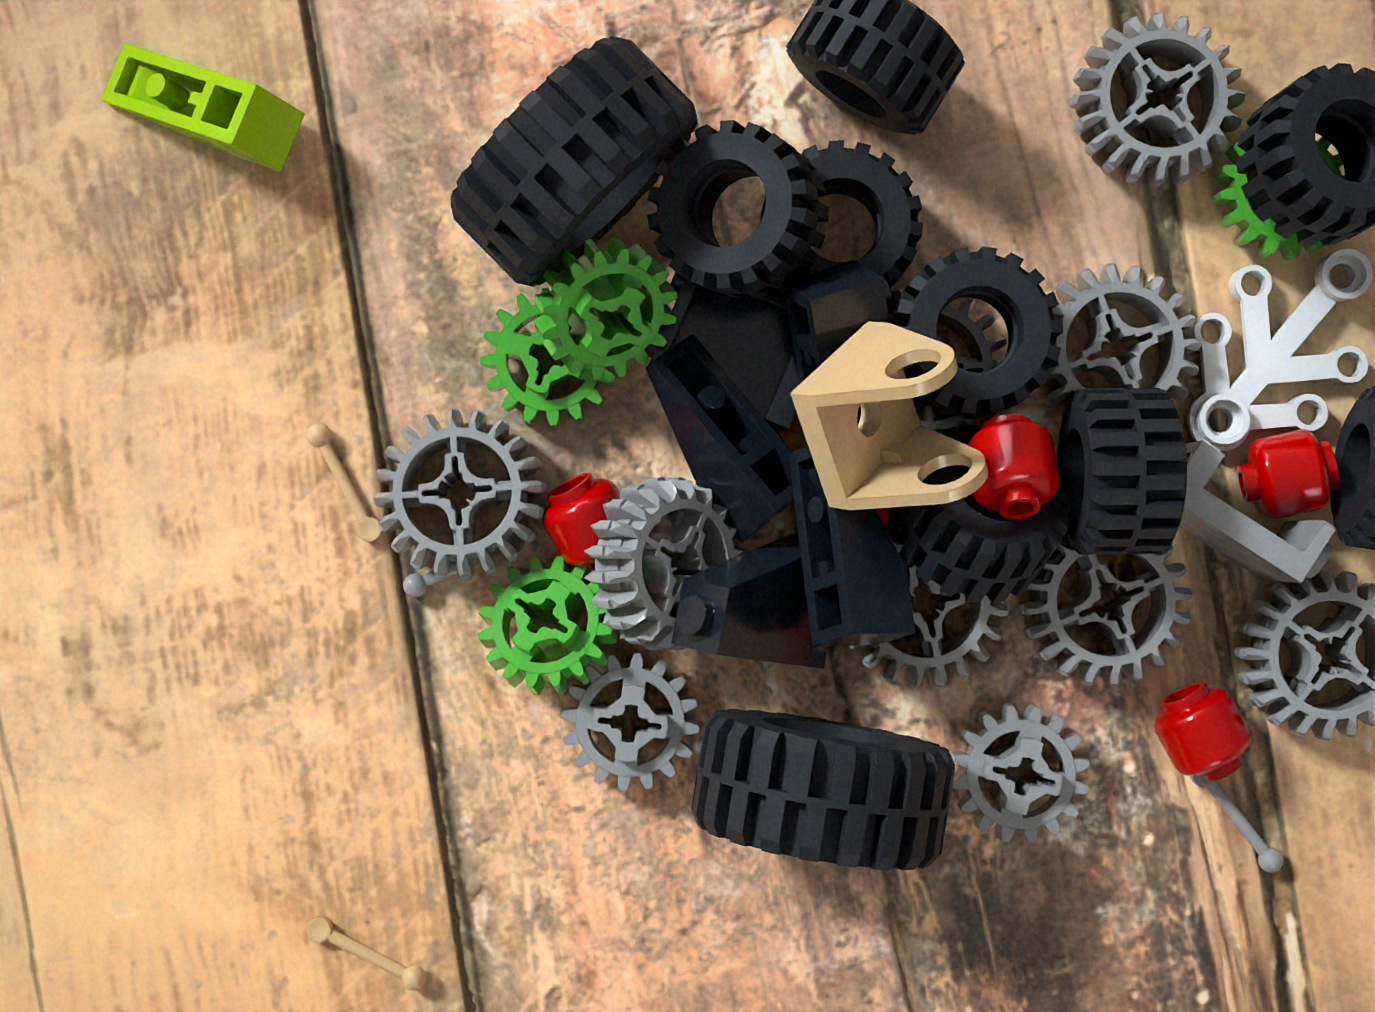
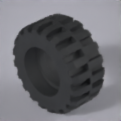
(571, 159)
(822, 789)

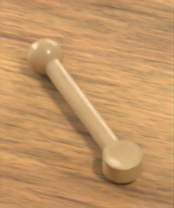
(367, 527)
(321, 929)

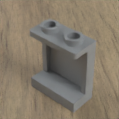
(1289, 556)

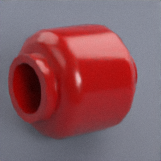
(1019, 465)
(1288, 474)
(572, 510)
(1202, 731)

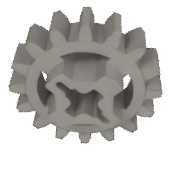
(598, 719)
(1011, 800)

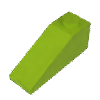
(204, 105)

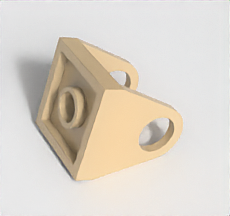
(888, 451)

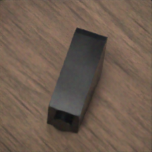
(750, 608)

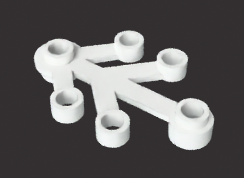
(1270, 359)

